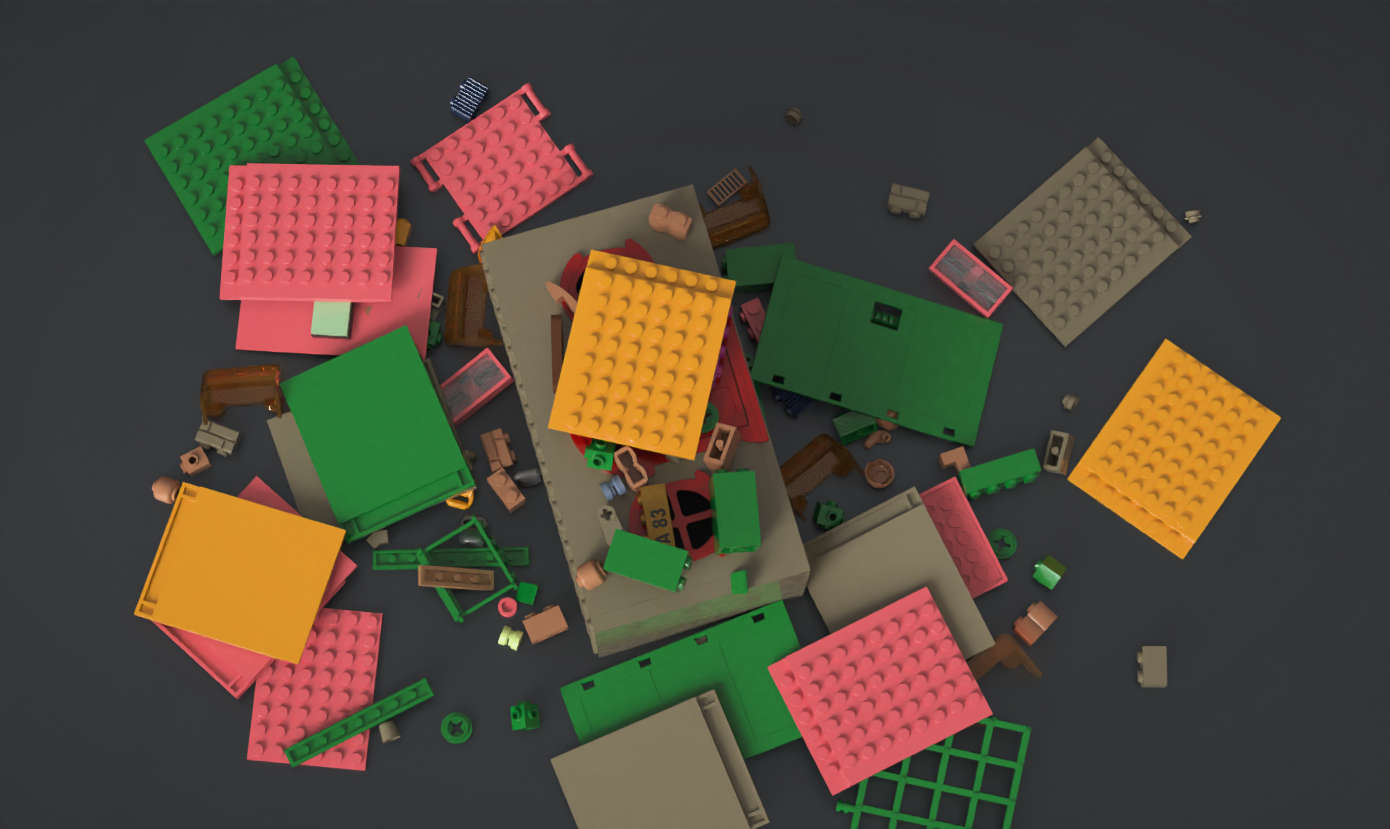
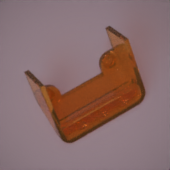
(739, 217)
(467, 309)
(241, 387)
(812, 467)
(1007, 652)

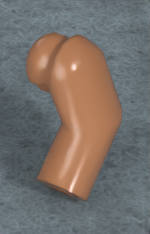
(877, 437)

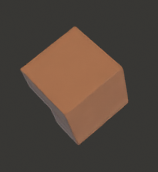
(956, 458)

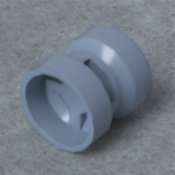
(609, 491)

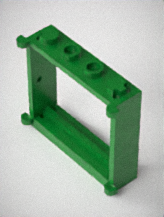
(446, 593)

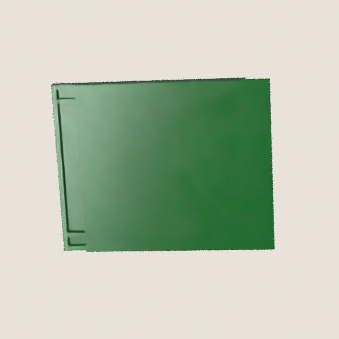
(258, 122)
(377, 434)

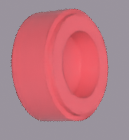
(507, 607)

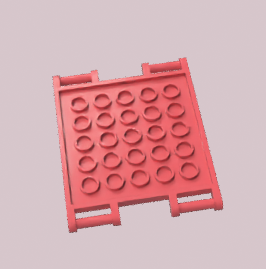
(502, 167)

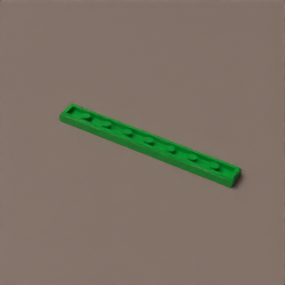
(451, 557)
(359, 722)

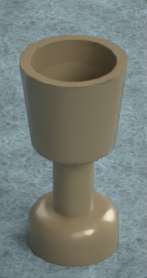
(388, 731)

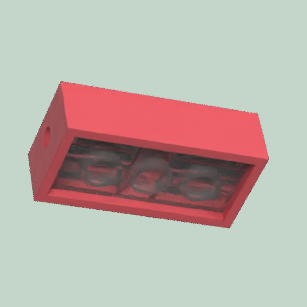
(970, 279)
(475, 386)

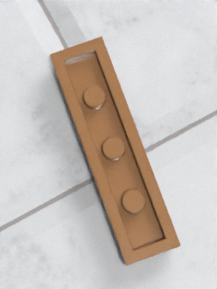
(455, 578)

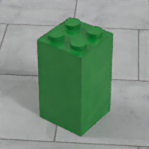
(754, 267)
(734, 511)
(648, 561)

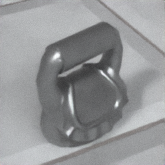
(528, 477)
(471, 536)

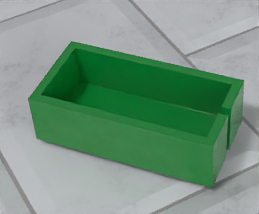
(999, 473)

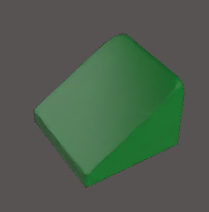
(739, 582)
(527, 593)

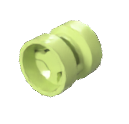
(510, 637)

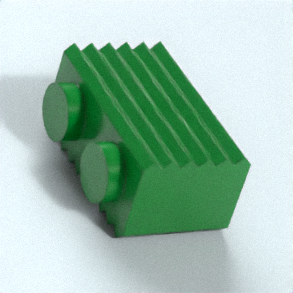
(853, 426)

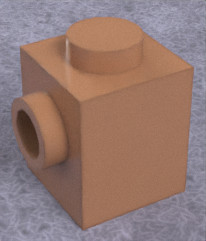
(195, 461)

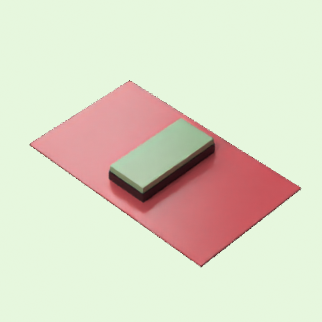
(343, 326)

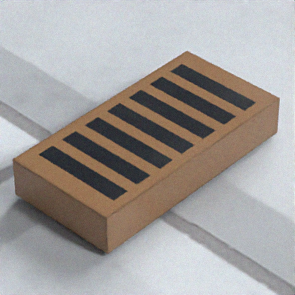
(726, 187)

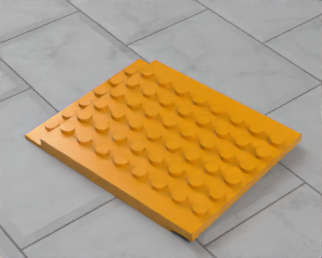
(642, 355)
(1174, 449)
(240, 573)

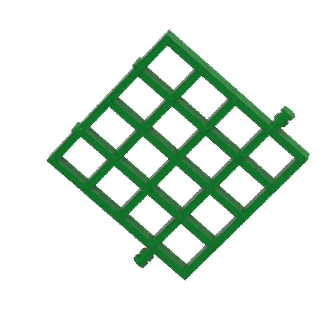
(939, 785)

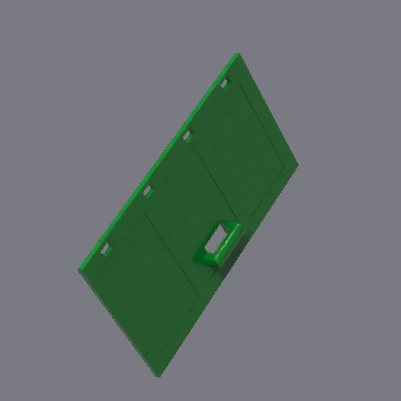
(824, 344)
(730, 663)

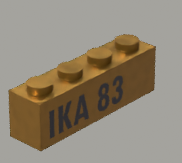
(656, 514)

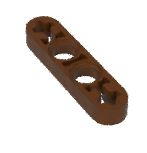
(557, 348)

